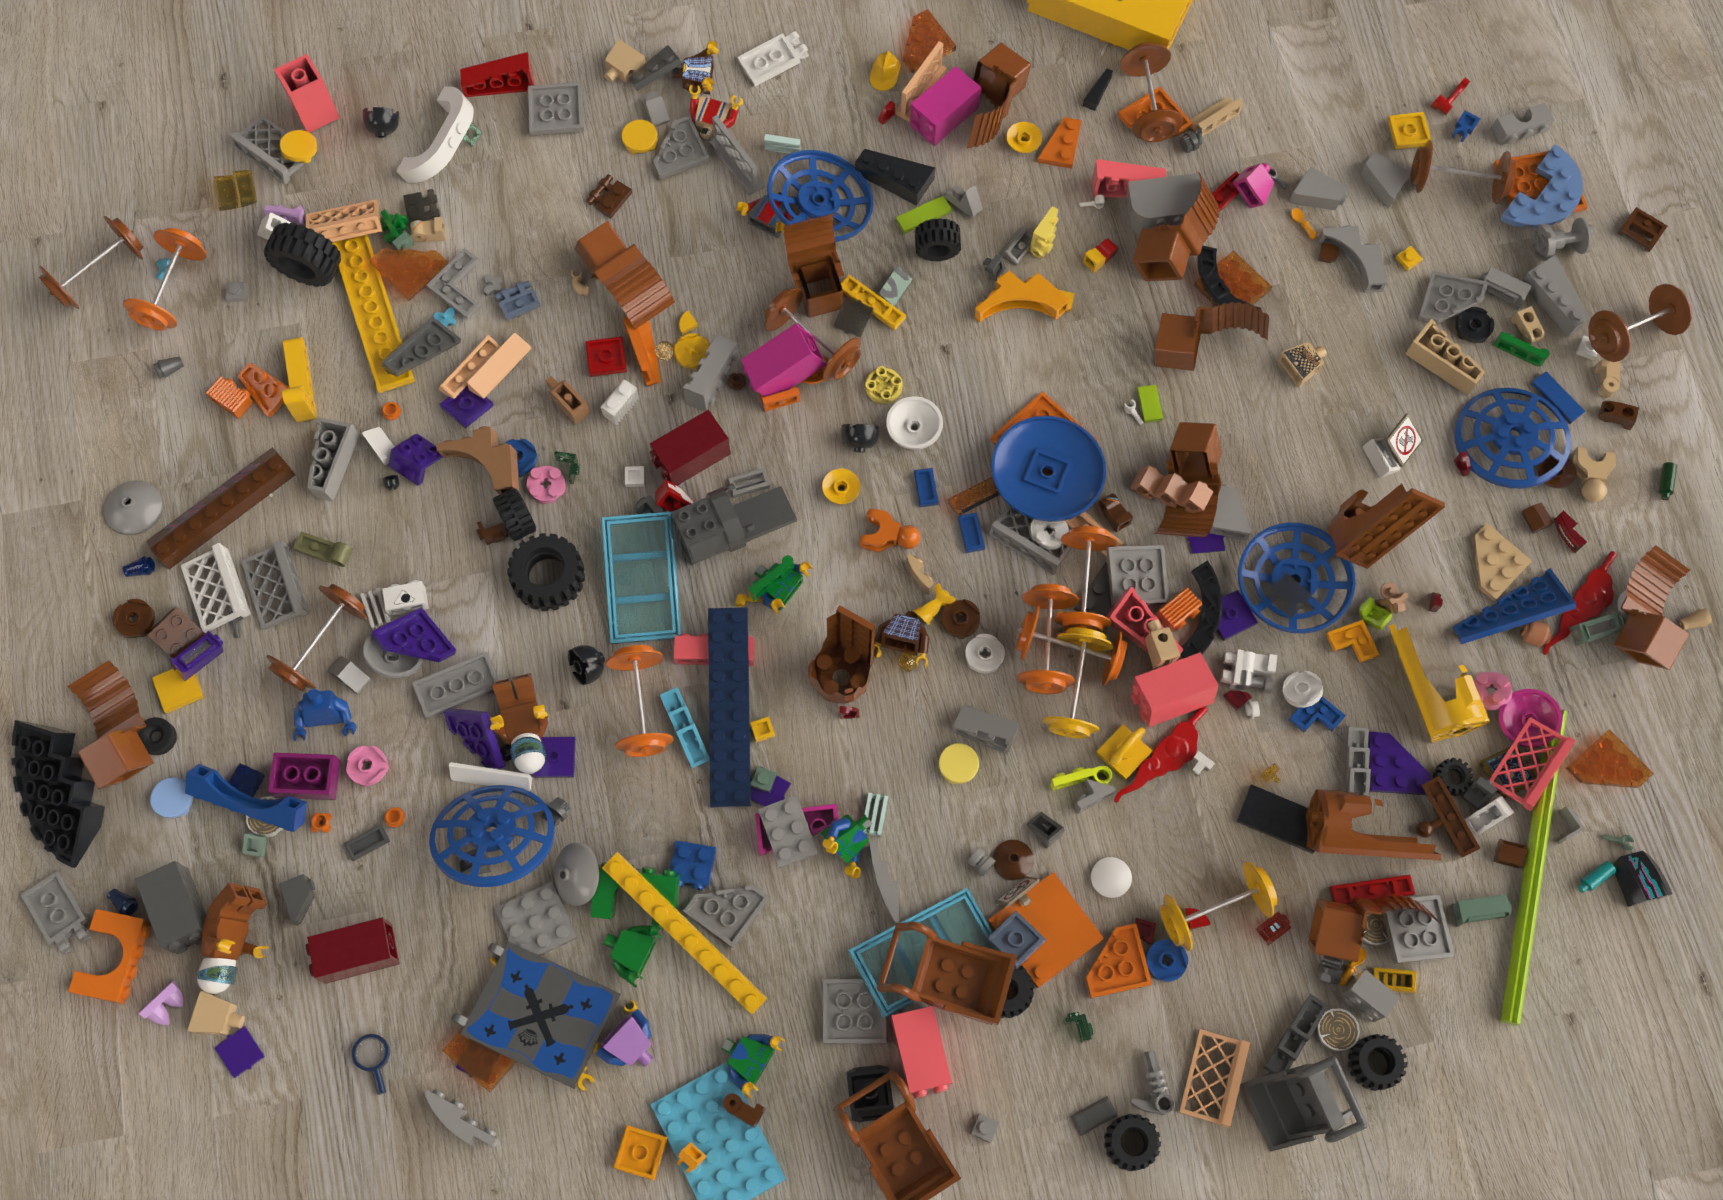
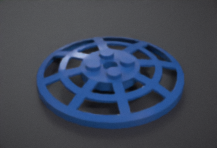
(820, 190)
(1510, 444)
(1296, 568)
(492, 841)

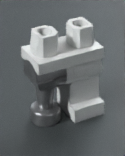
(1244, 666)

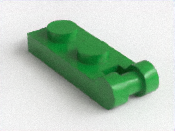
(1521, 349)
(771, 578)

